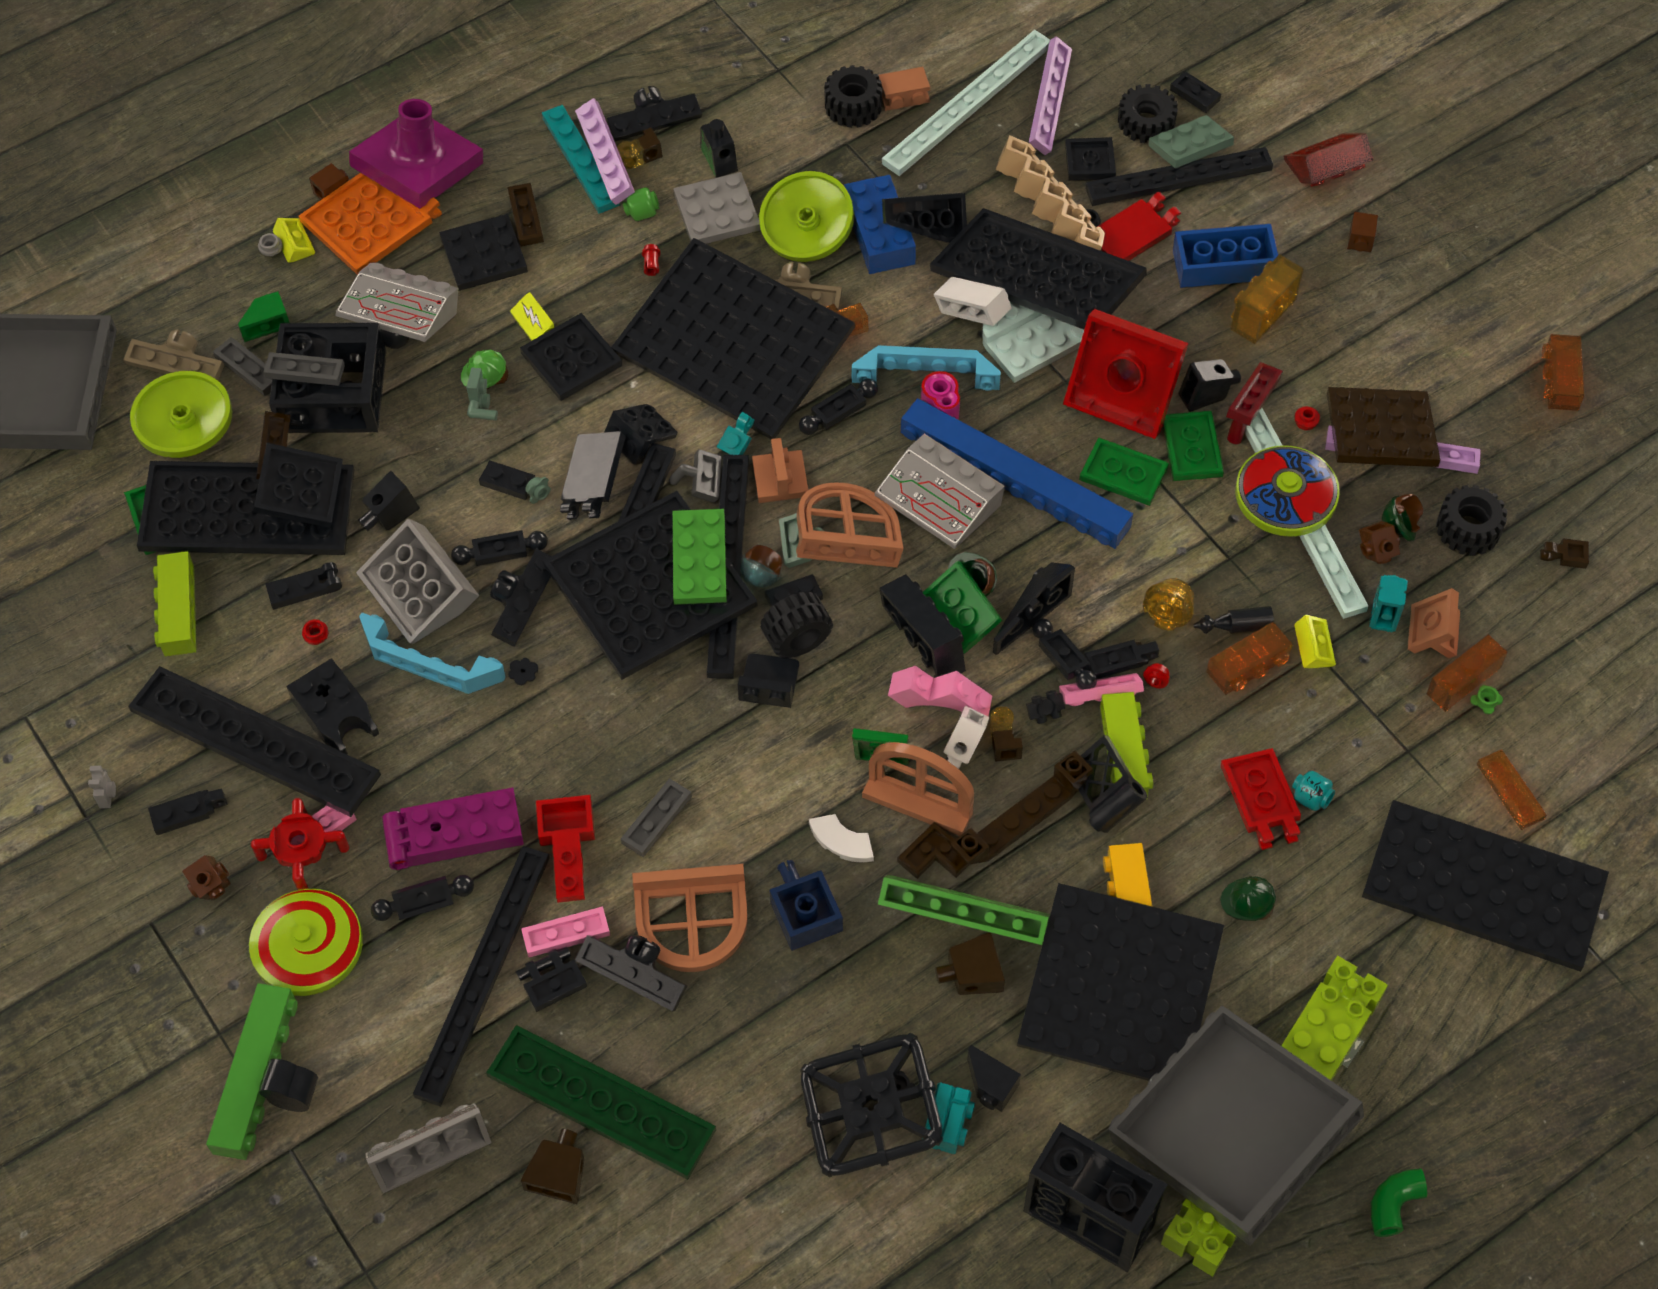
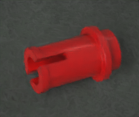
(651, 255)

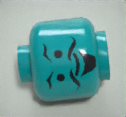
(1313, 790)

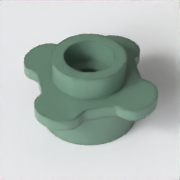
(538, 489)

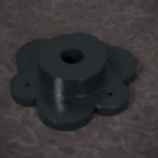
(518, 667)

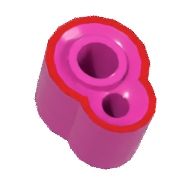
(942, 392)

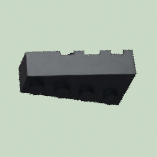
(924, 625)

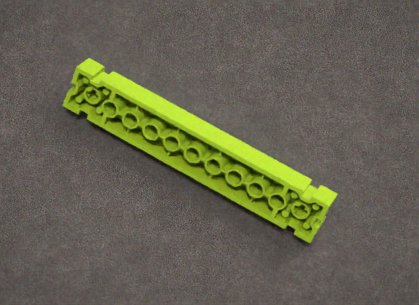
(1321, 1040)

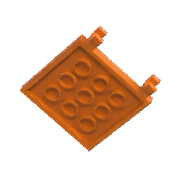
(366, 221)

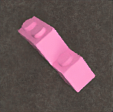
(953, 690)

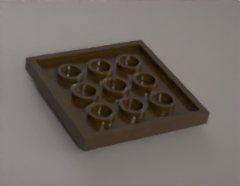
(1382, 427)

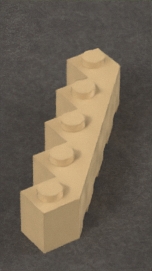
(1051, 198)

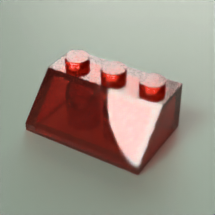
(1330, 158)

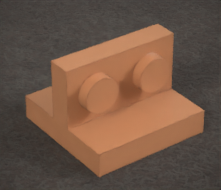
(779, 474)
(1435, 624)

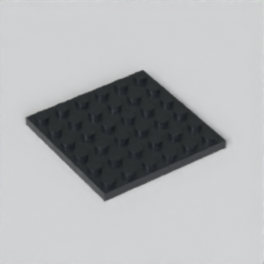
(625, 589)
(1118, 982)

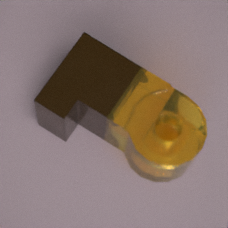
(640, 150)
(1003, 742)

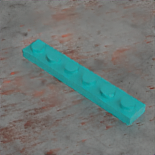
(578, 156)

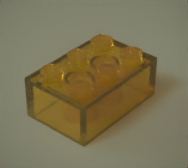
(1266, 298)

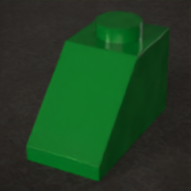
(263, 317)

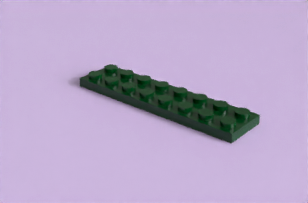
(602, 1102)

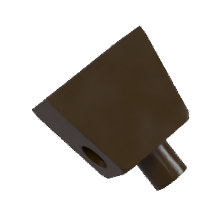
(973, 967)
(556, 1169)

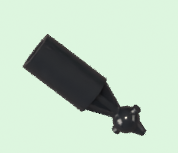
(1238, 620)

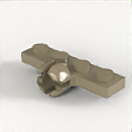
(800, 283)
(172, 356)

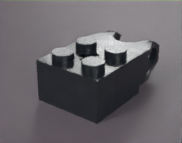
(331, 704)

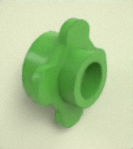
(1489, 693)

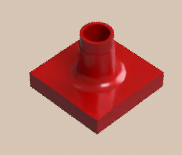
(1125, 373)

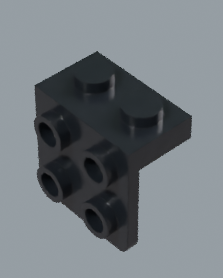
(641, 427)
(768, 680)

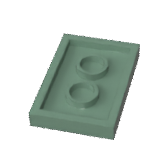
(1191, 141)

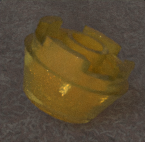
(1169, 603)

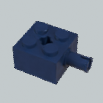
(803, 894)

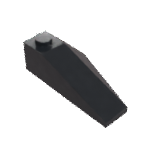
(1042, 595)

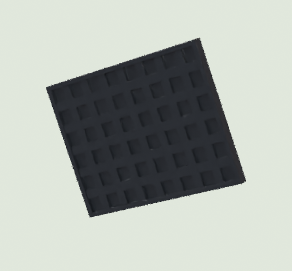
(733, 337)

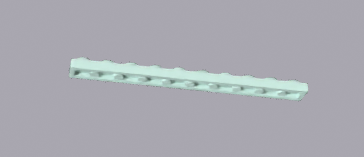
(966, 103)
(1317, 543)

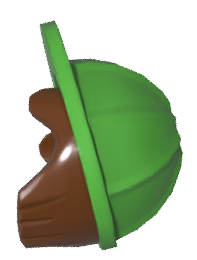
(492, 366)

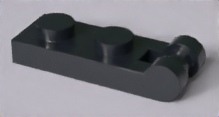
(304, 586)

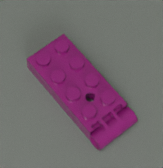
(465, 824)

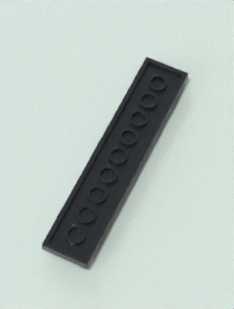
(255, 741)

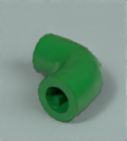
(1391, 1196)

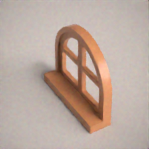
(848, 546)
(916, 800)
(688, 884)

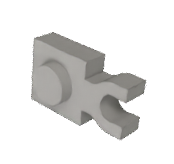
(102, 786)

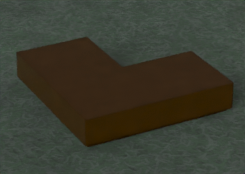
(931, 847)

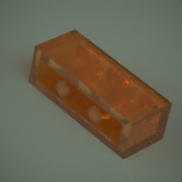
(1563, 372)
(1249, 658)
(1466, 673)

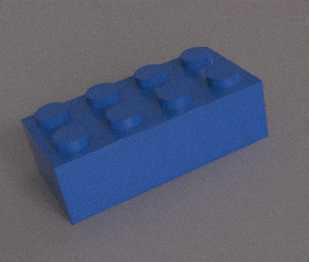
(880, 244)
(1223, 254)

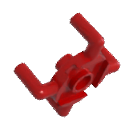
(298, 855)

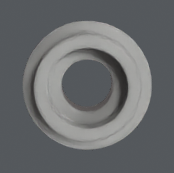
(270, 244)

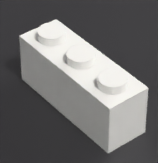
(972, 301)

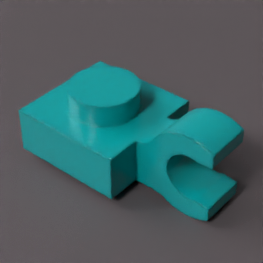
(735, 439)

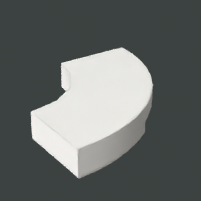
(841, 841)

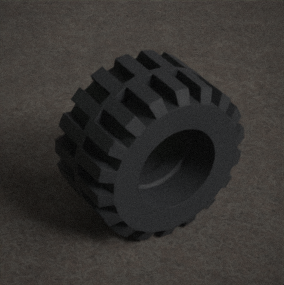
(848, 83)
(1476, 504)
(796, 625)

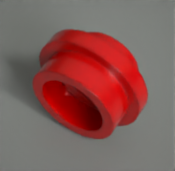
(1306, 423)
(315, 626)
(1157, 675)

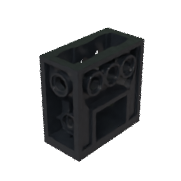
(332, 407)
(1093, 1197)

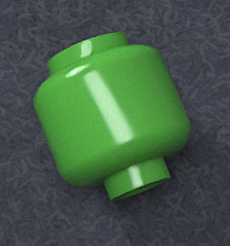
(641, 204)

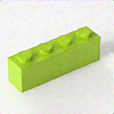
(175, 604)
(1122, 726)

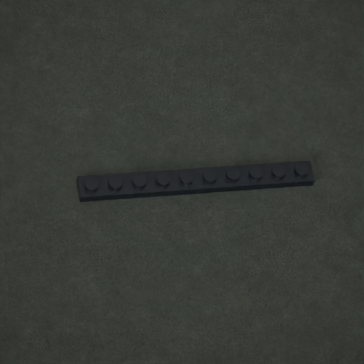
(733, 501)
(481, 977)

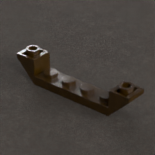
(1026, 814)

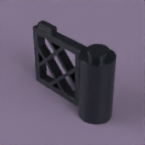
(1115, 801)

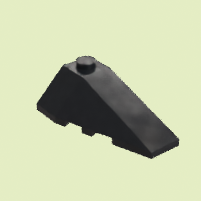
(928, 215)

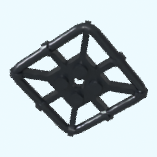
(886, 1114)

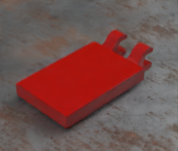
(1138, 228)
(1262, 795)

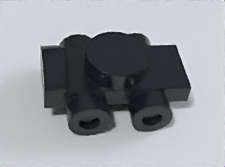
(1047, 705)

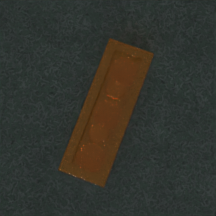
(1511, 789)

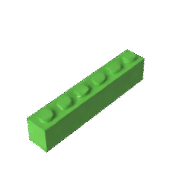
(964, 909)
(260, 1041)

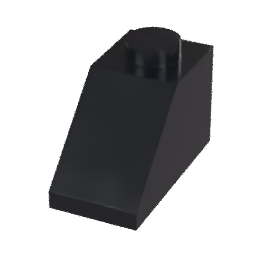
(992, 1079)

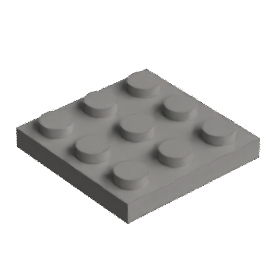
(717, 208)

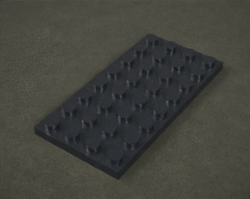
(1038, 268)
(211, 511)
(1486, 885)

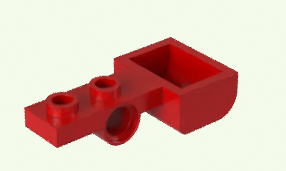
(565, 825)

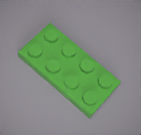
(699, 556)

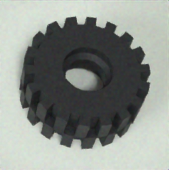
(1146, 101)

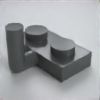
(704, 473)

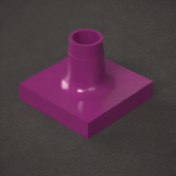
(416, 155)

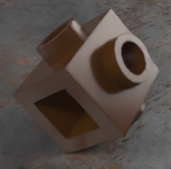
(1379, 542)
(207, 878)

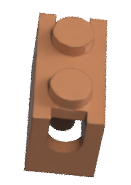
(904, 88)

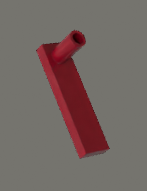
(1251, 400)

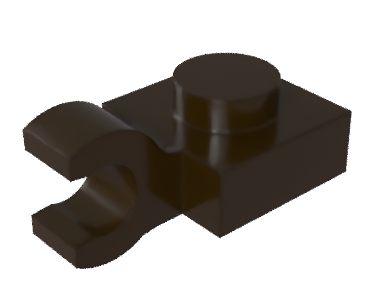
(1569, 551)

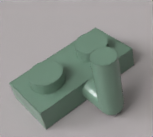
(478, 397)
(790, 540)

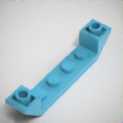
(928, 359)
(482, 674)

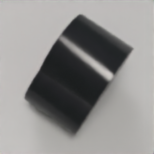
(288, 1085)

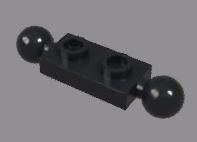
(838, 406)
(499, 548)
(1064, 654)
(422, 898)

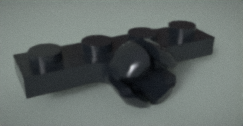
(653, 113)
(519, 597)
(633, 968)

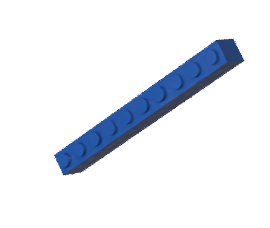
(1021, 475)

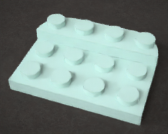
(1029, 341)

